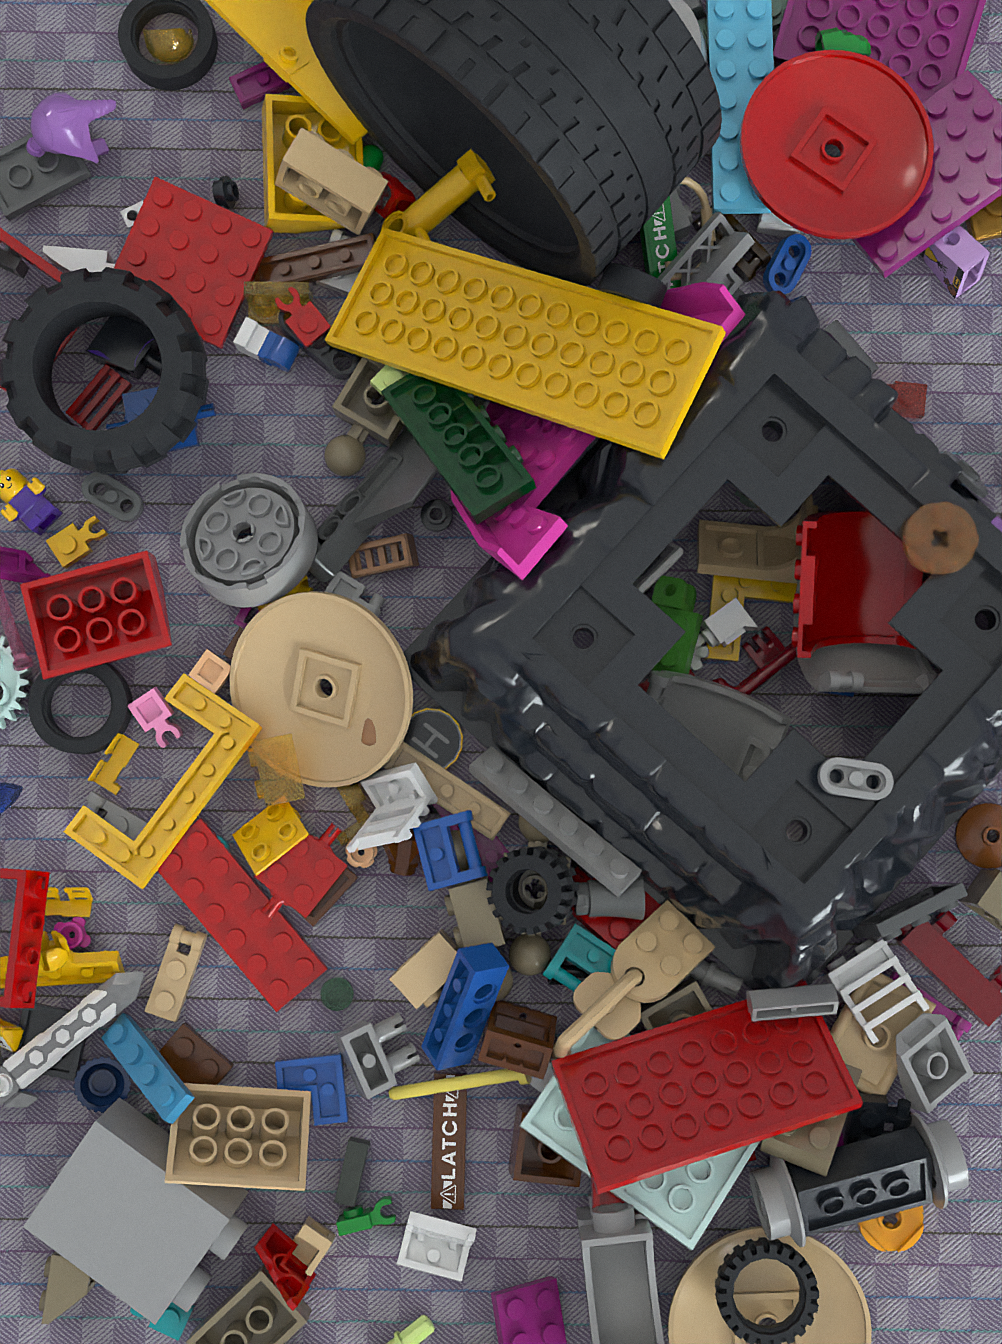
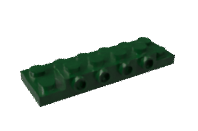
(461, 444)

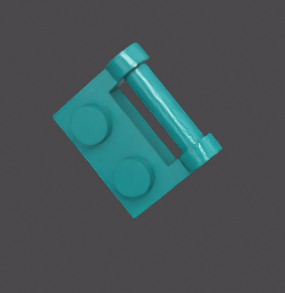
(582, 951)

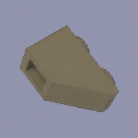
(64, 1287)

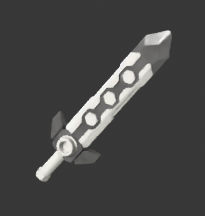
(64, 1035)

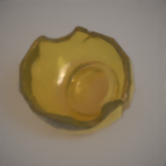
(169, 44)

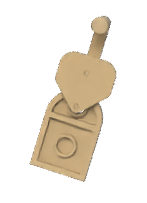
(658, 955)

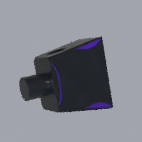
(126, 347)

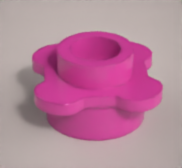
(77, 926)

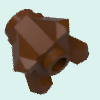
(403, 856)

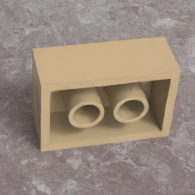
(330, 180)

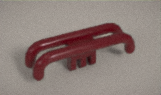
(768, 659)

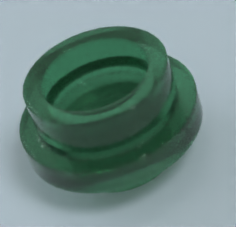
(337, 994)

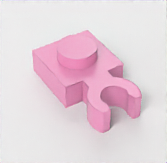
(152, 712)

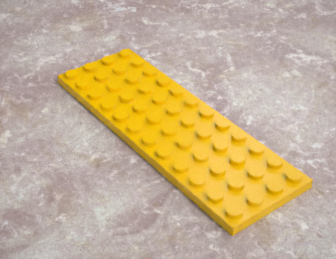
(527, 340)

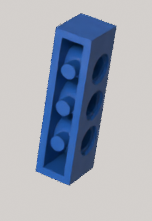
(464, 1005)

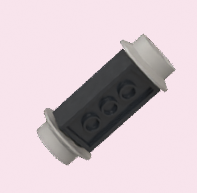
(862, 1182)

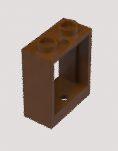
(507, 1028)

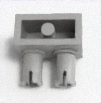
(365, 1059)

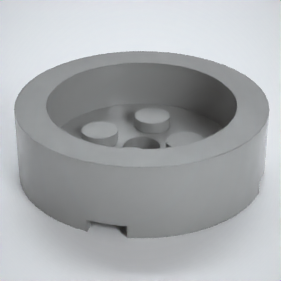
(261, 565)

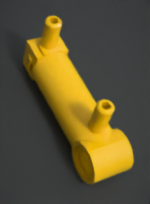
(444, 197)

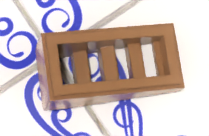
(409, 552)

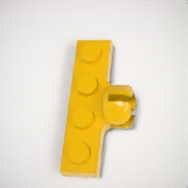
(64, 967)

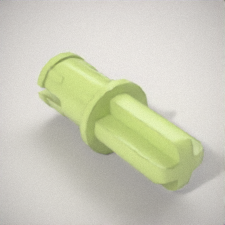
(415, 1332)

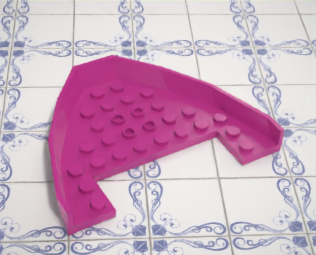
(520, 531)

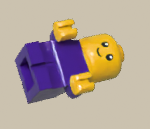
(26, 501)

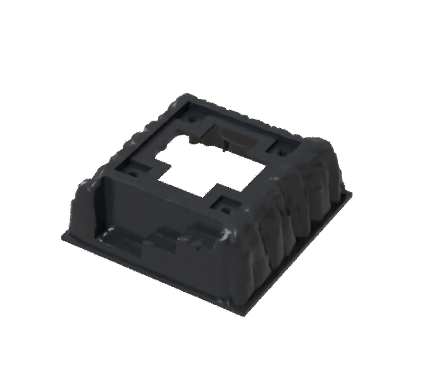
(634, 773)

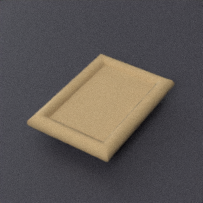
(876, 1059)

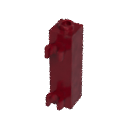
(952, 970)

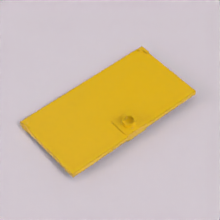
(281, 38)

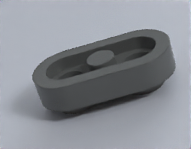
(113, 497)

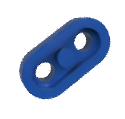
(787, 267)

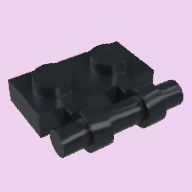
(873, 1114)

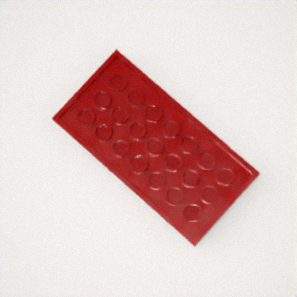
(699, 1090)

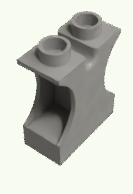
(619, 1275)

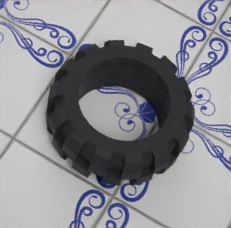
(43, 328)

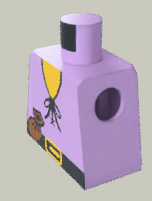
(957, 260)

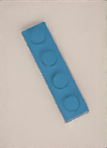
(147, 1068)

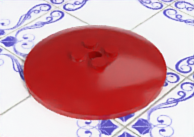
(861, 111)

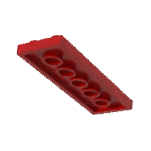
(229, 908)

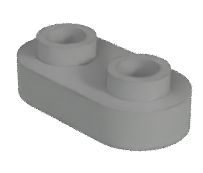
(854, 778)

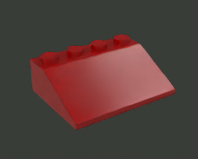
(97, 614)

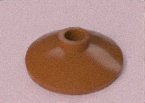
(972, 835)

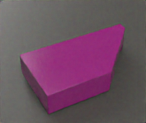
(18, 566)

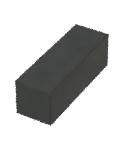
(352, 1171)

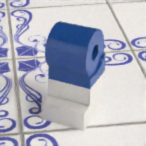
(266, 345)

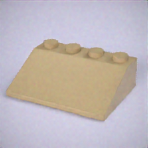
(241, 1138)

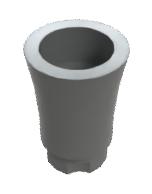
(599, 901)

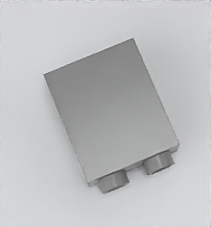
(128, 1225)

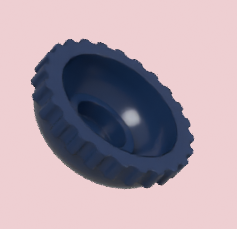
(101, 1083)

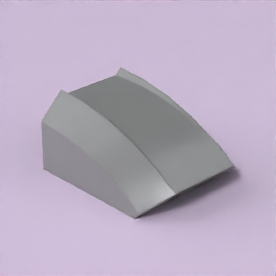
(930, 1061)

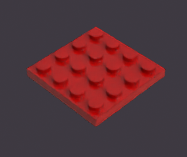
(195, 255)

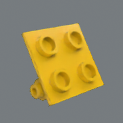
(270, 835)

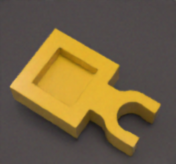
(72, 544)

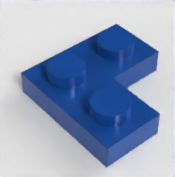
(325, 1080)

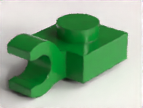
(360, 1219)

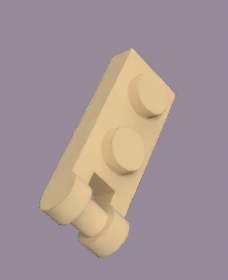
(175, 974)

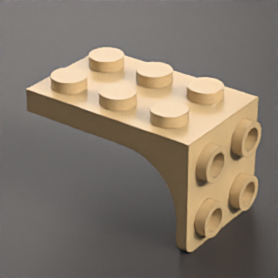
(751, 549)

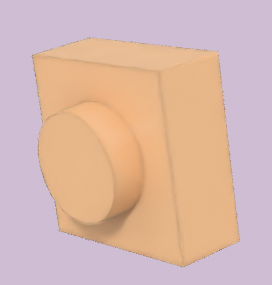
(211, 671)

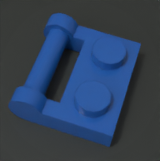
(439, 853)

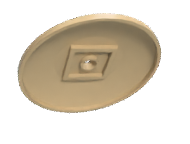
(280, 674)
(771, 1291)

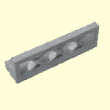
(714, 263)

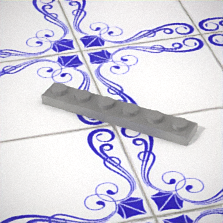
(555, 821)

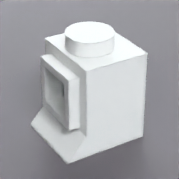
(727, 624)

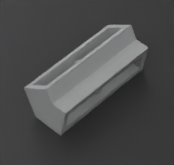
(792, 1002)

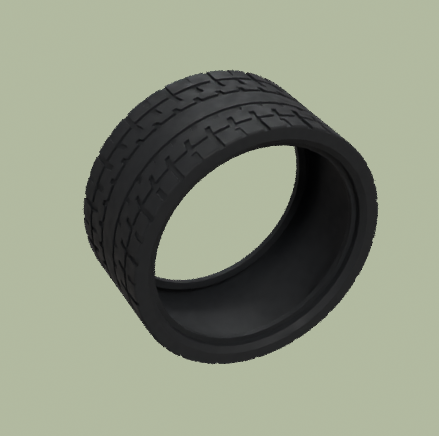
(567, 101)

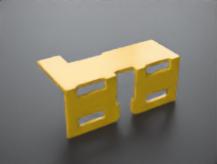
(120, 757)
(70, 908)

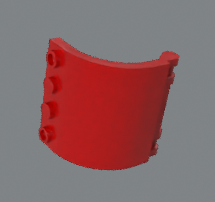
(849, 581)

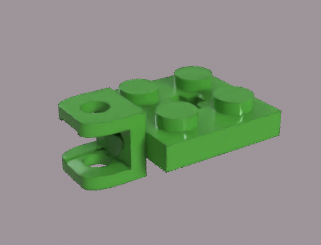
(678, 601)

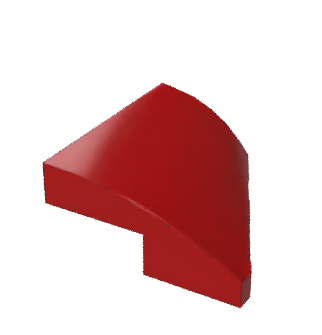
(286, 1270)

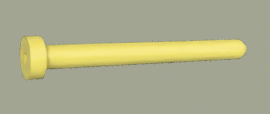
(458, 1083)

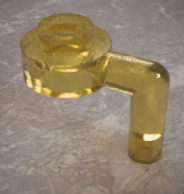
(353, 797)

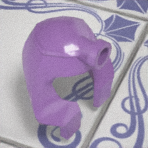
(62, 127)

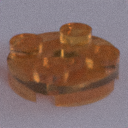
(961, 538)

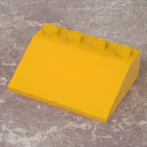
(280, 125)

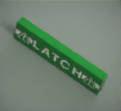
(659, 242)

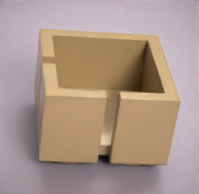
(426, 970)

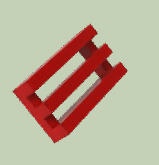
(90, 390)

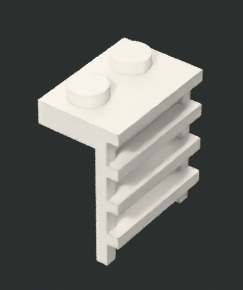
(399, 800)
(868, 963)
(436, 1246)

